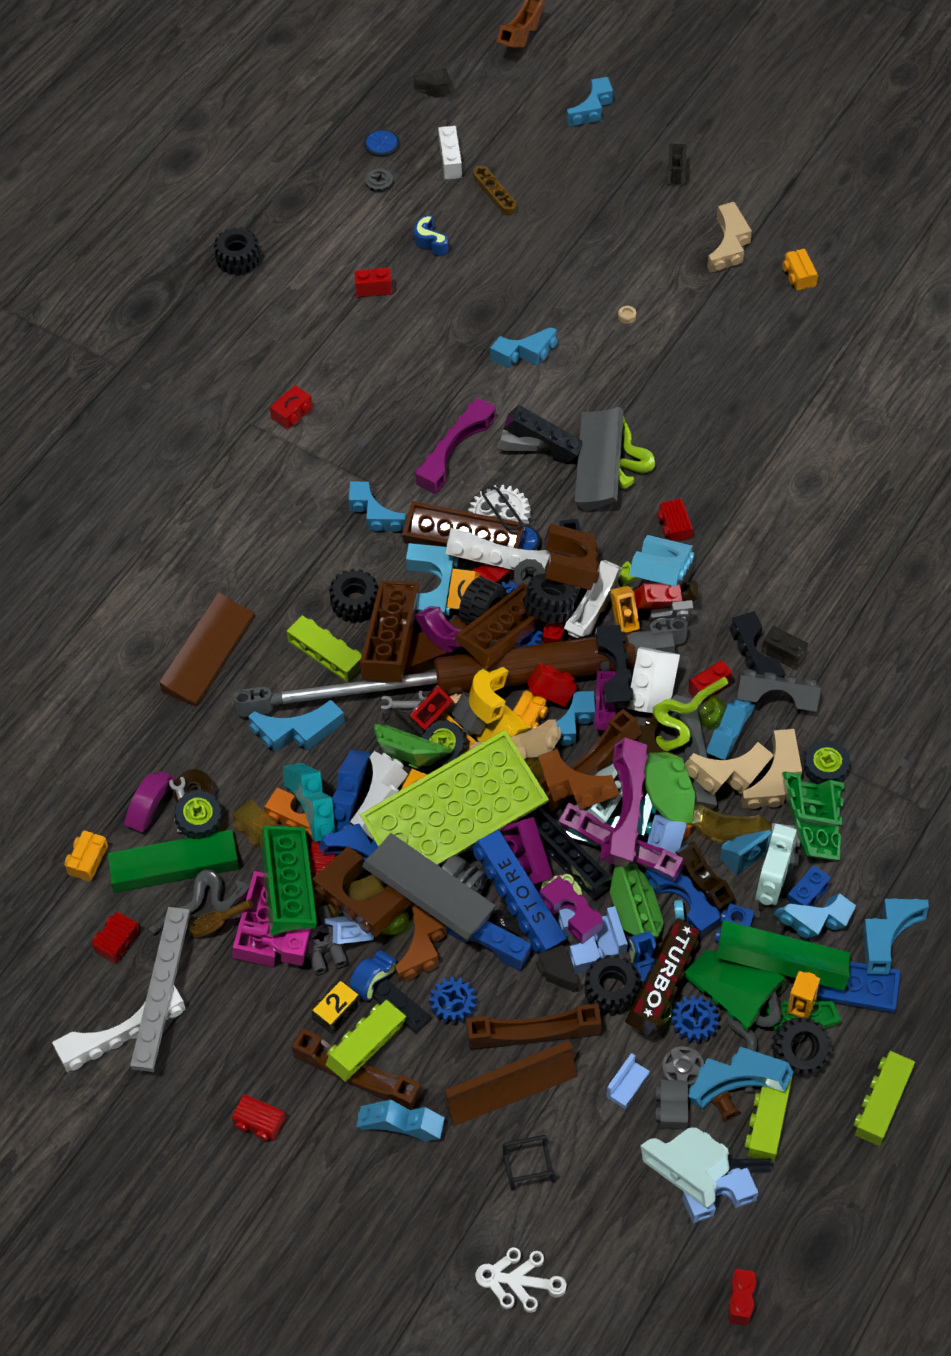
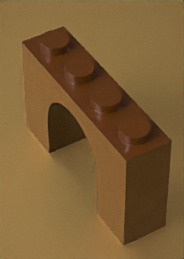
(581, 566)
(371, 914)

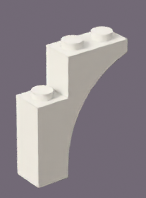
(594, 601)
(385, 781)

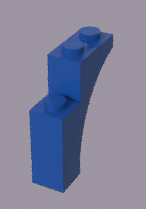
(349, 784)
(348, 836)

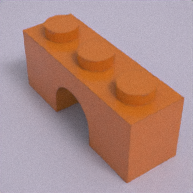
(281, 809)

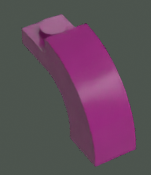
(438, 628)
(601, 715)
(146, 800)

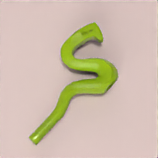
(645, 465)
(661, 710)

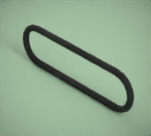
(497, 514)

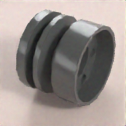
(470, 876)

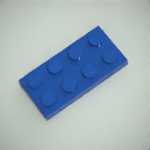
(865, 989)

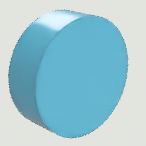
(679, 910)

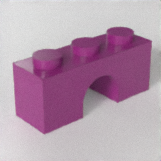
(561, 895)

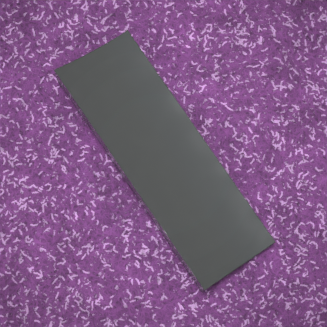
(599, 458)
(429, 886)

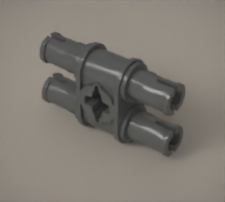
(316, 948)

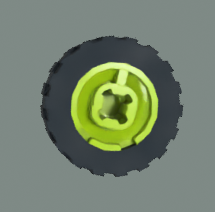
(450, 736)
(826, 762)
(197, 814)

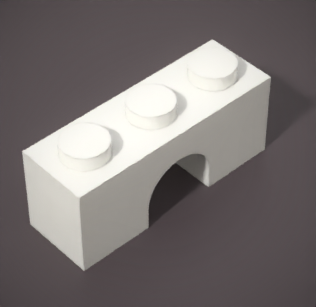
(450, 152)

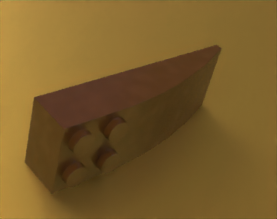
(390, 631)

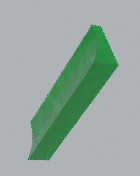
(172, 861)
(287, 879)
(782, 954)

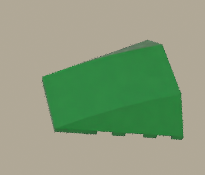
(815, 814)
(735, 985)

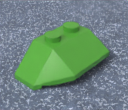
(409, 747)
(669, 786)
(635, 901)

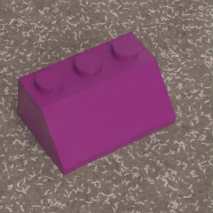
(528, 849)

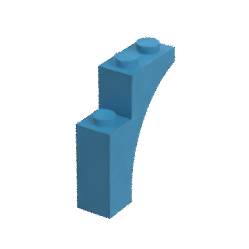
(304, 729)
(881, 933)
(746, 1069)

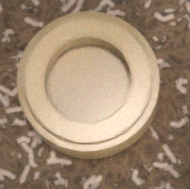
(627, 314)

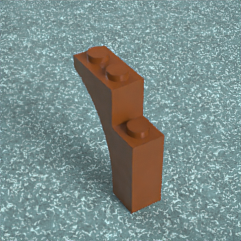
(516, 32)
(565, 782)
(421, 953)

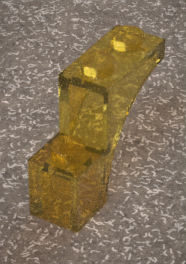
(727, 827)

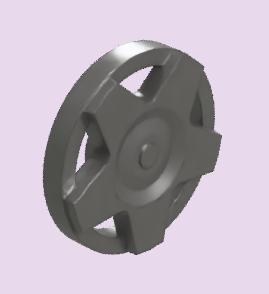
(682, 1064)

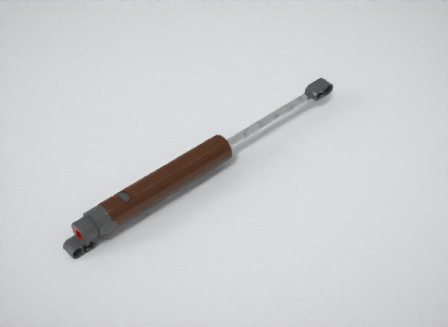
(457, 672)

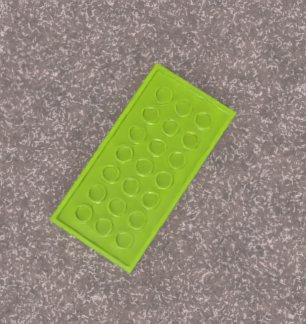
(459, 801)

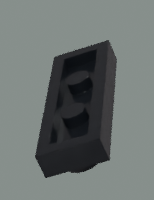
(415, 1018)

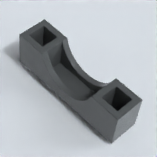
(752, 686)

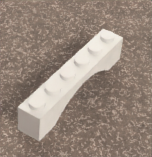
(474, 548)
(79, 1048)

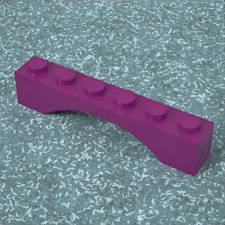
(476, 419)
(629, 763)
(648, 856)

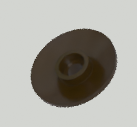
(195, 779)

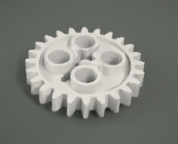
(516, 500)

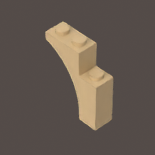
(736, 235)
(536, 741)
(736, 772)
(771, 789)

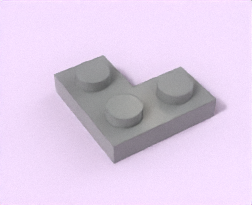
(678, 609)

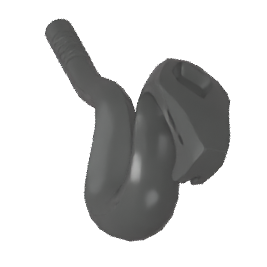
(210, 878)
(773, 1018)

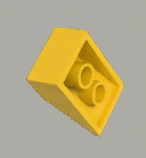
(509, 721)

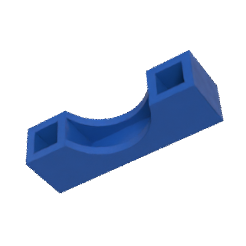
(701, 913)
(508, 947)

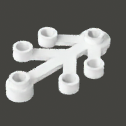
(517, 1279)

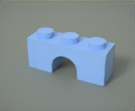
(581, 954)
(736, 1185)

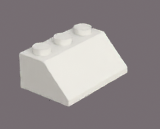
(653, 678)

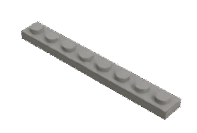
(160, 989)

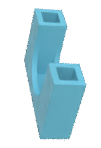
(434, 561)
(662, 561)

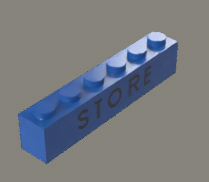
(518, 892)

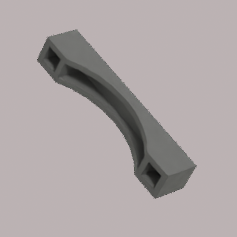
(694, 745)

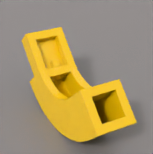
(482, 698)

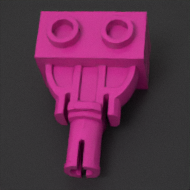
(289, 944)

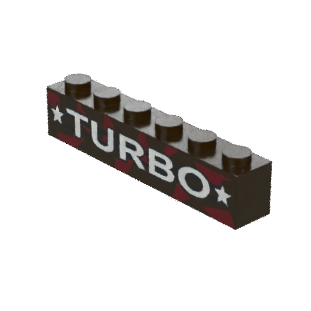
(662, 977)

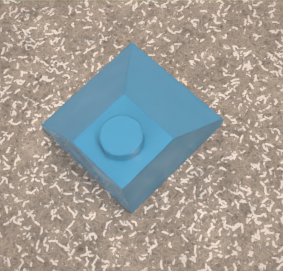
(745, 850)

